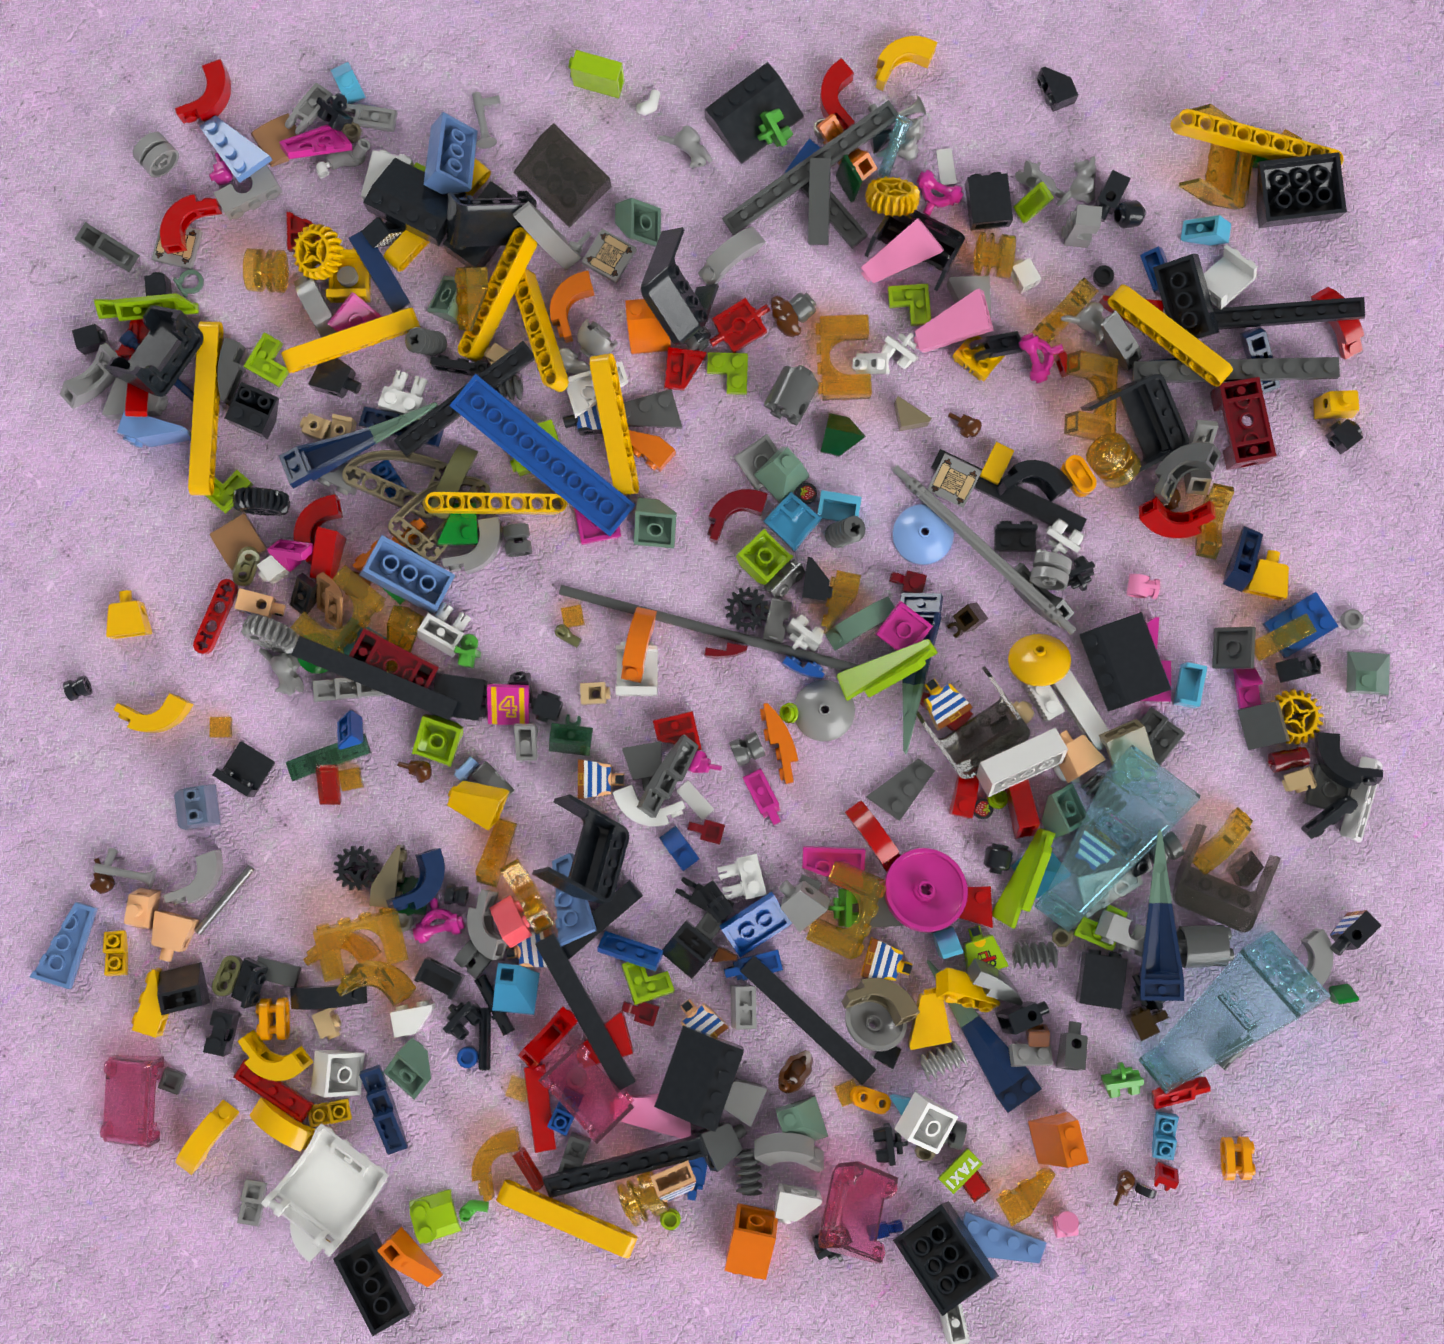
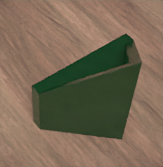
(840, 435)

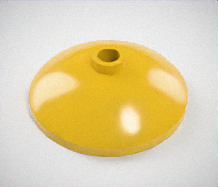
(1039, 667)

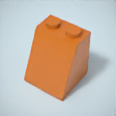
(644, 329)
(1058, 1140)
(751, 1241)

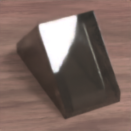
(1245, 869)

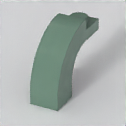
(860, 623)

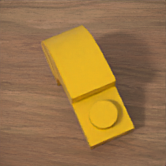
(903, 50)
(168, 716)
(271, 1065)
(281, 1126)
(204, 1137)

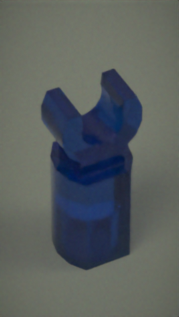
(891, 1227)

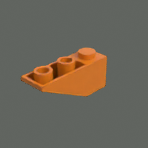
(652, 449)
(408, 1258)

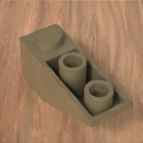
(386, 882)

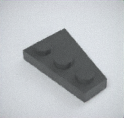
(653, 411)
(901, 790)

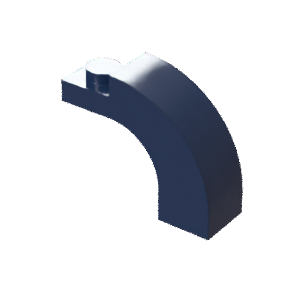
(430, 879)

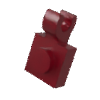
(911, 582)
(710, 831)
(644, 1012)

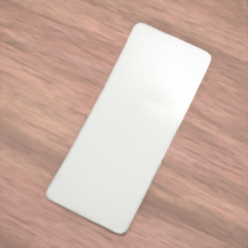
(946, 166)

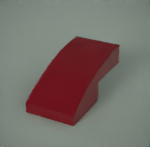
(731, 651)

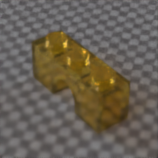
(1283, 636)

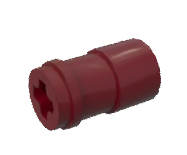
(1288, 759)

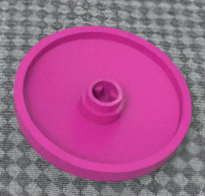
(925, 890)

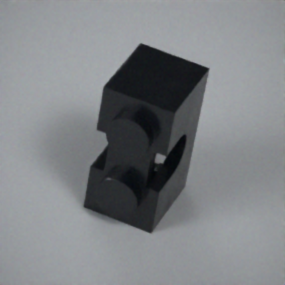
(221, 1021)

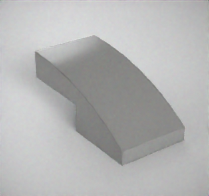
(251, 1206)

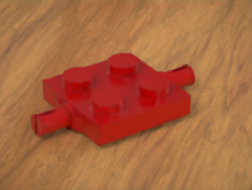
(739, 325)

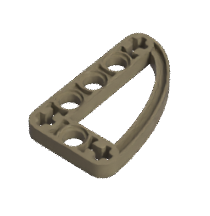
(382, 484)
(424, 542)

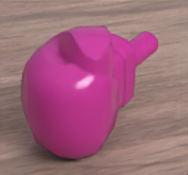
(222, 174)
(702, 764)

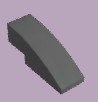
(106, 247)
(229, 369)
(993, 982)

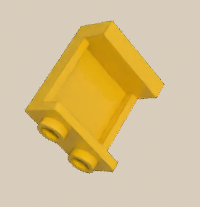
(339, 293)

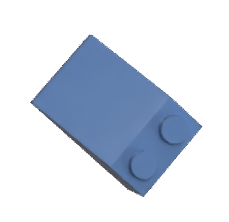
(151, 431)

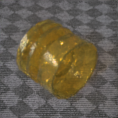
(994, 255)
(265, 270)
(1113, 460)
(640, 1199)

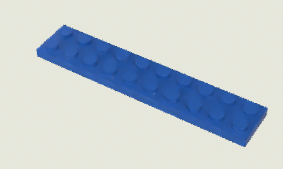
(542, 455)

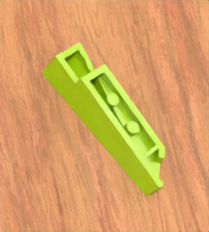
(135, 307)
(885, 670)
(1026, 879)

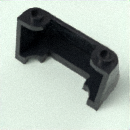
(483, 220)
(163, 352)

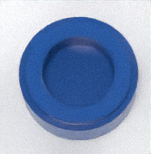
(467, 1057)

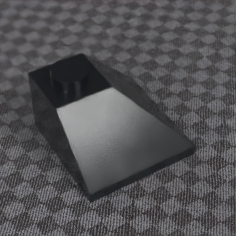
(816, 585)

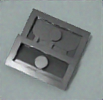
(1161, 734)

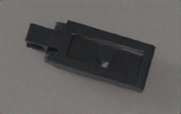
(458, 366)

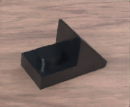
(304, 594)

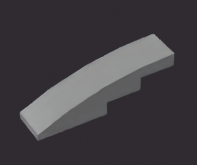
(546, 235)
(341, 690)

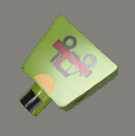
(983, 948)

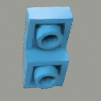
(1164, 1135)

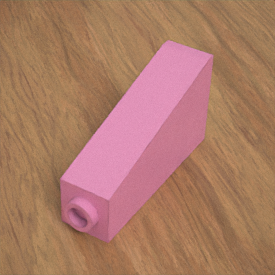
(904, 251)
(959, 322)
(654, 1119)

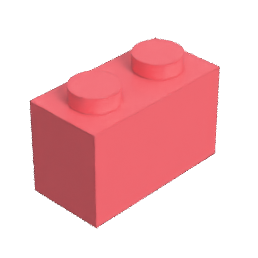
(511, 921)

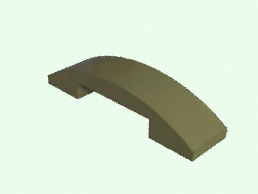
(455, 475)

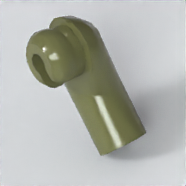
(566, 635)

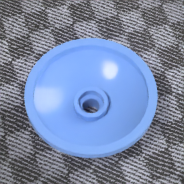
(913, 544)

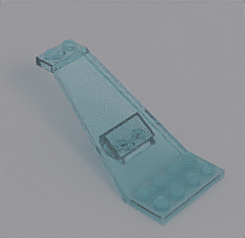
(1138, 802)
(1266, 985)

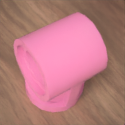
(1141, 586)
(1065, 1225)

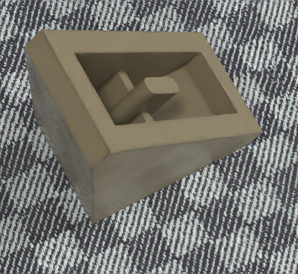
(909, 416)

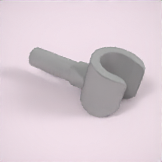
(578, 245)

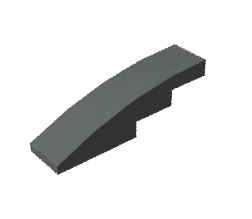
(819, 201)
(667, 775)

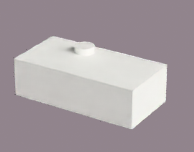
(1021, 762)

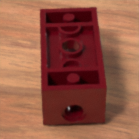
(1251, 443)
(378, 651)

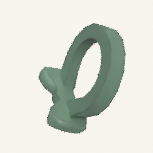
(185, 291)

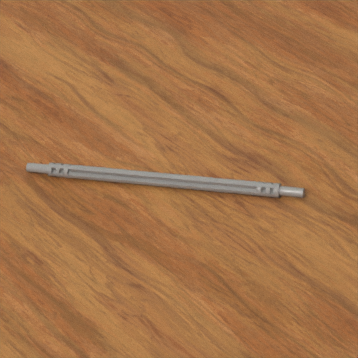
(984, 550)

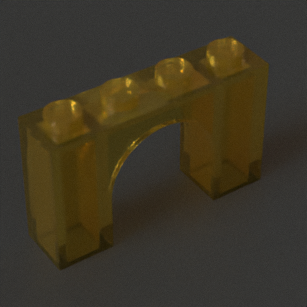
(1103, 376)
(833, 383)
(365, 603)
(867, 890)
(330, 938)

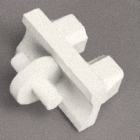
(907, 355)
(871, 363)
(1072, 541)
(802, 636)

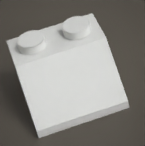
(337, 1073)
(926, 1123)
(795, 1202)

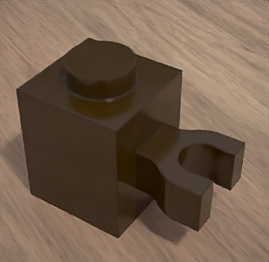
(968, 619)
(1144, 1023)

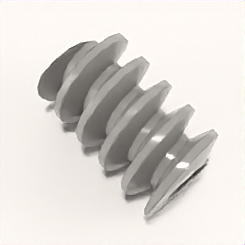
(942, 1060)

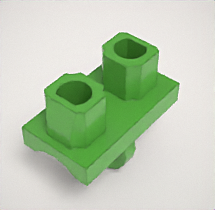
(770, 129)
(468, 651)
(843, 908)
(1122, 1078)

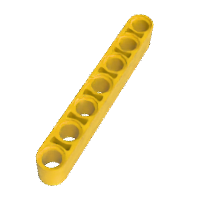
(409, 245)
(499, 293)
(540, 333)
(1170, 335)
(349, 340)
(614, 423)
(485, 503)
(567, 1218)

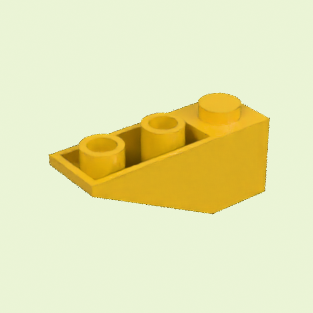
(956, 987)
(149, 1018)

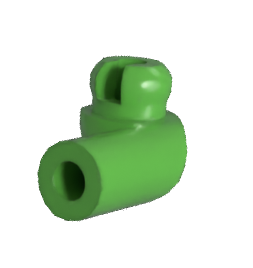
(471, 1208)

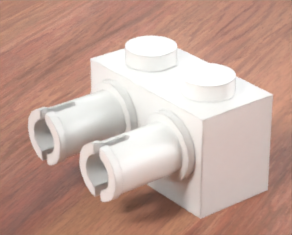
(397, 401)
(440, 634)
(750, 873)

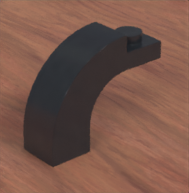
(1039, 473)
(1337, 768)
(325, 997)

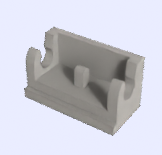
(743, 1007)

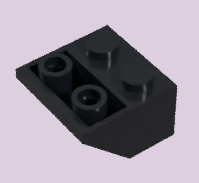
(253, 410)
(689, 949)
(182, 988)

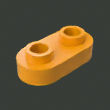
(871, 1099)

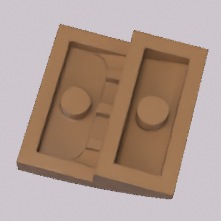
(270, 134)
(235, 536)
(330, 600)

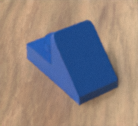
(679, 848)

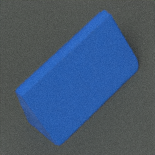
(1151, 259)
(349, 730)

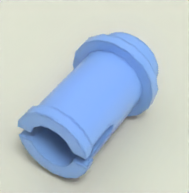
(466, 769)

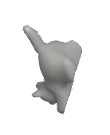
(688, 141)
(910, 149)
(1033, 176)
(1083, 185)
(1090, 320)
(571, 362)
(285, 668)

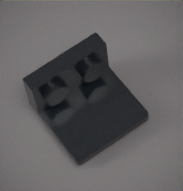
(245, 770)

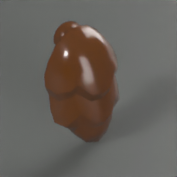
(785, 316)
(795, 1072)

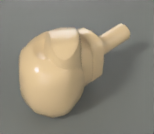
(1025, 710)

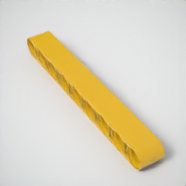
(1248, 135)
(205, 411)

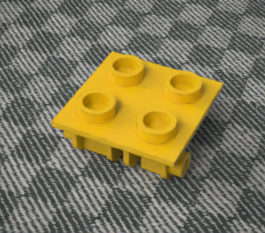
(981, 368)

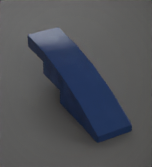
(380, 272)
(374, 416)
(383, 1109)

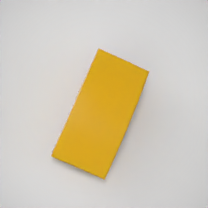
(996, 463)
(116, 951)
(330, 1112)

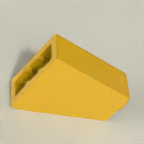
(478, 802)
(931, 1023)

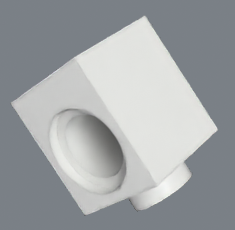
(1025, 275)
(271, 570)

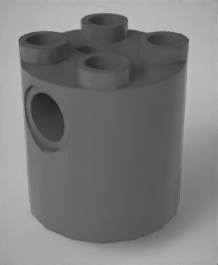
(792, 393)
(1204, 945)

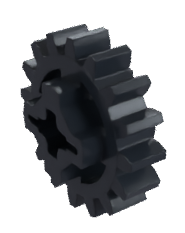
(738, 599)
(357, 876)

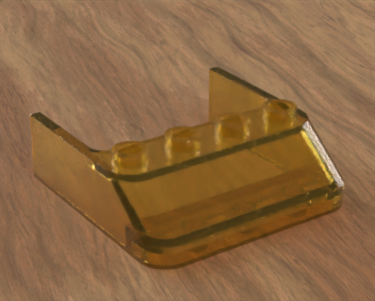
(1226, 174)

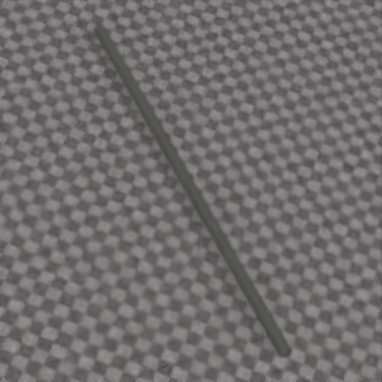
(709, 629)

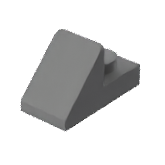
(526, 741)

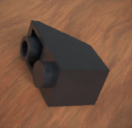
(1057, 87)
(1298, 668)

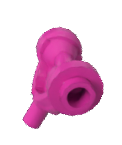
(951, 194)
(1039, 370)
(452, 923)

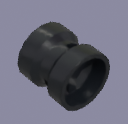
(77, 688)
(456, 895)

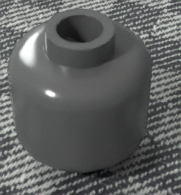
(803, 306)

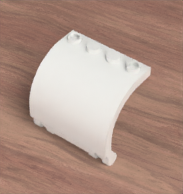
(327, 1189)

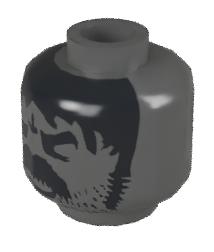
(699, 340)

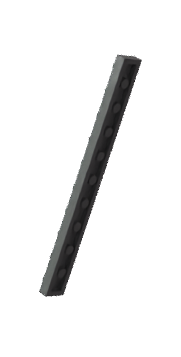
(799, 175)
(1266, 369)

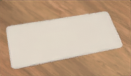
(695, 800)

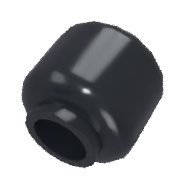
(1129, 214)
(998, 858)

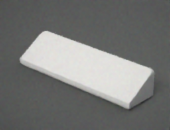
(1355, 823)

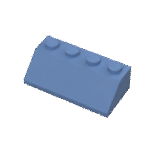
(450, 155)
(407, 575)

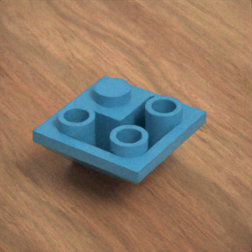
(515, 989)

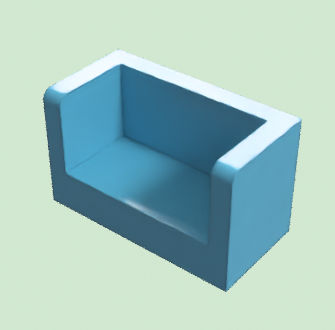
(838, 506)
(1190, 685)

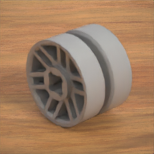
(155, 154)
(1051, 571)

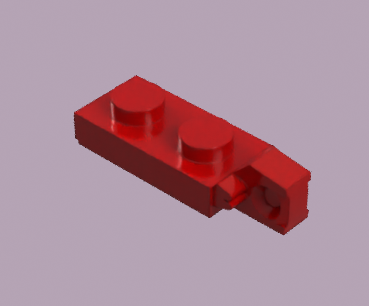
(1182, 1093)

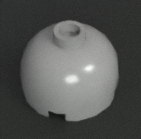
(594, 339)

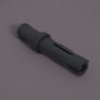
(488, 994)

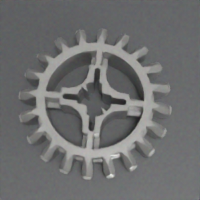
(269, 634)

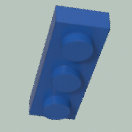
(630, 950)

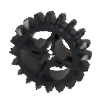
(261, 501)

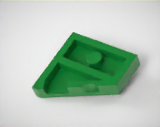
(460, 529)

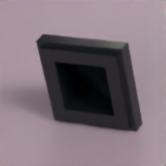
(880, 140)
(888, 1057)

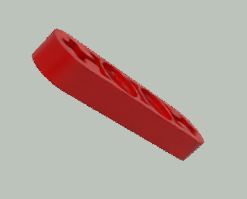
(212, 615)

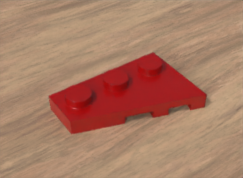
(978, 906)

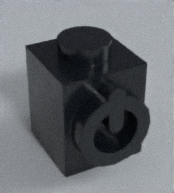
(1344, 435)
(547, 706)

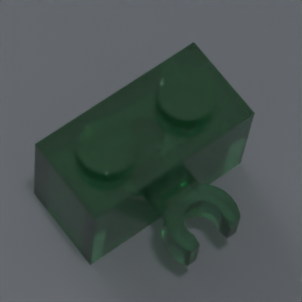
(570, 737)

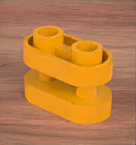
(1080, 475)
(265, 1010)
(1244, 1150)

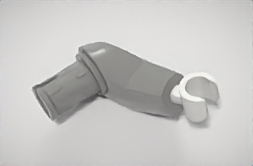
(346, 158)

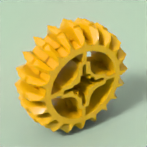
(892, 196)
(323, 251)
(1299, 724)

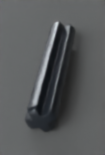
(485, 1039)

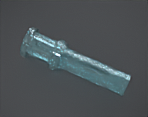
(896, 137)

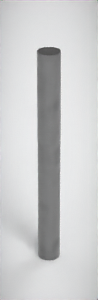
(224, 900)

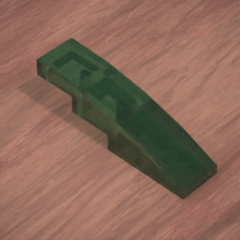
(329, 755)

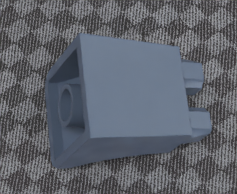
(197, 807)

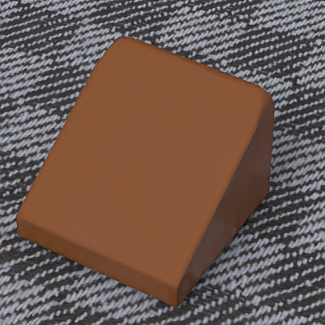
(1038, 1036)

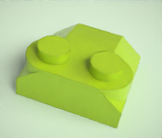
(763, 558)
(438, 739)
(434, 1216)

